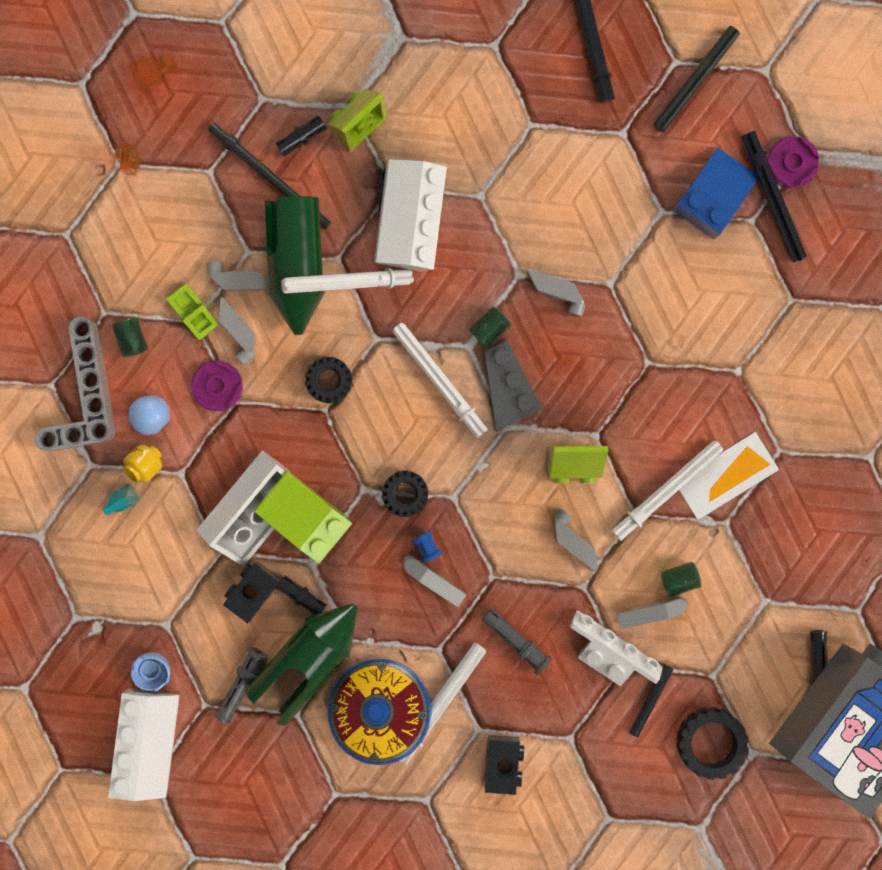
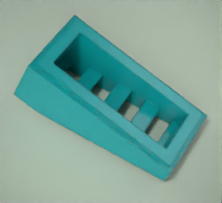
(120, 500)

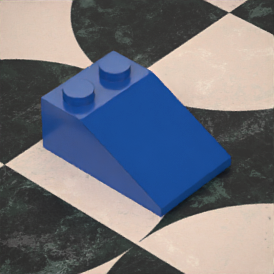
(716, 194)

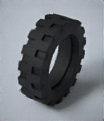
(735, 757)

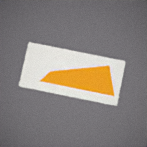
(728, 476)

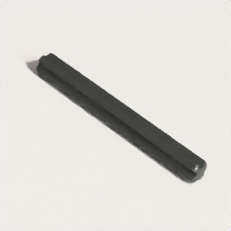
(696, 79)

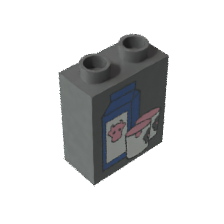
(839, 729)

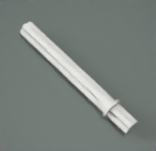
(386, 278)
(439, 379)
(651, 504)
(452, 687)

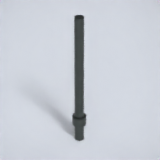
(231, 143)

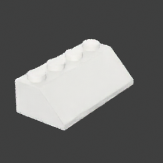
(410, 214)
(233, 524)
(143, 745)

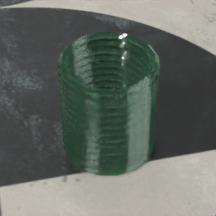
(490, 327)
(129, 337)
(681, 579)

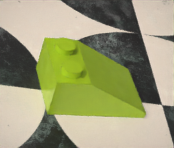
(358, 118)
(576, 462)
(303, 516)

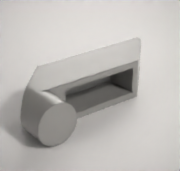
(237, 279)
(559, 290)
(239, 330)
(572, 541)
(433, 580)
(652, 612)

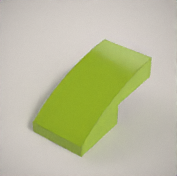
(192, 311)

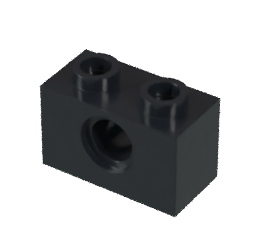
(243, 605)
(499, 780)

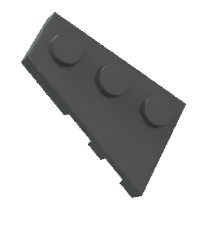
(509, 387)

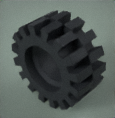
(314, 372)
(393, 504)

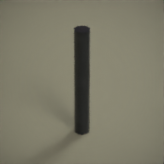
(651, 701)

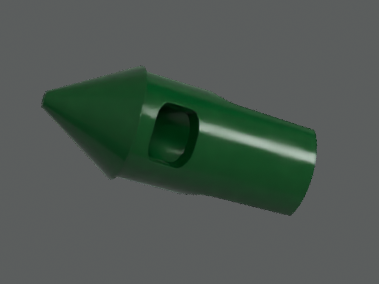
(293, 251)
(314, 650)

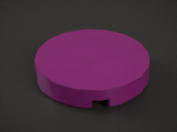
(793, 161)
(217, 386)

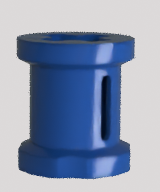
(427, 546)

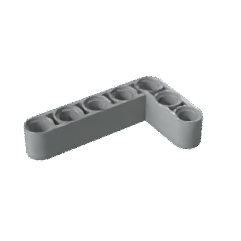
(87, 394)

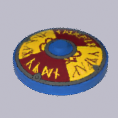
(379, 711)

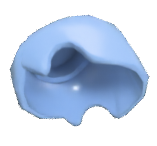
(149, 414)
(150, 671)

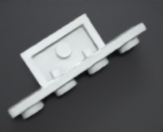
(612, 654)

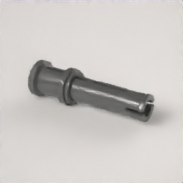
(525, 649)
(245, 675)

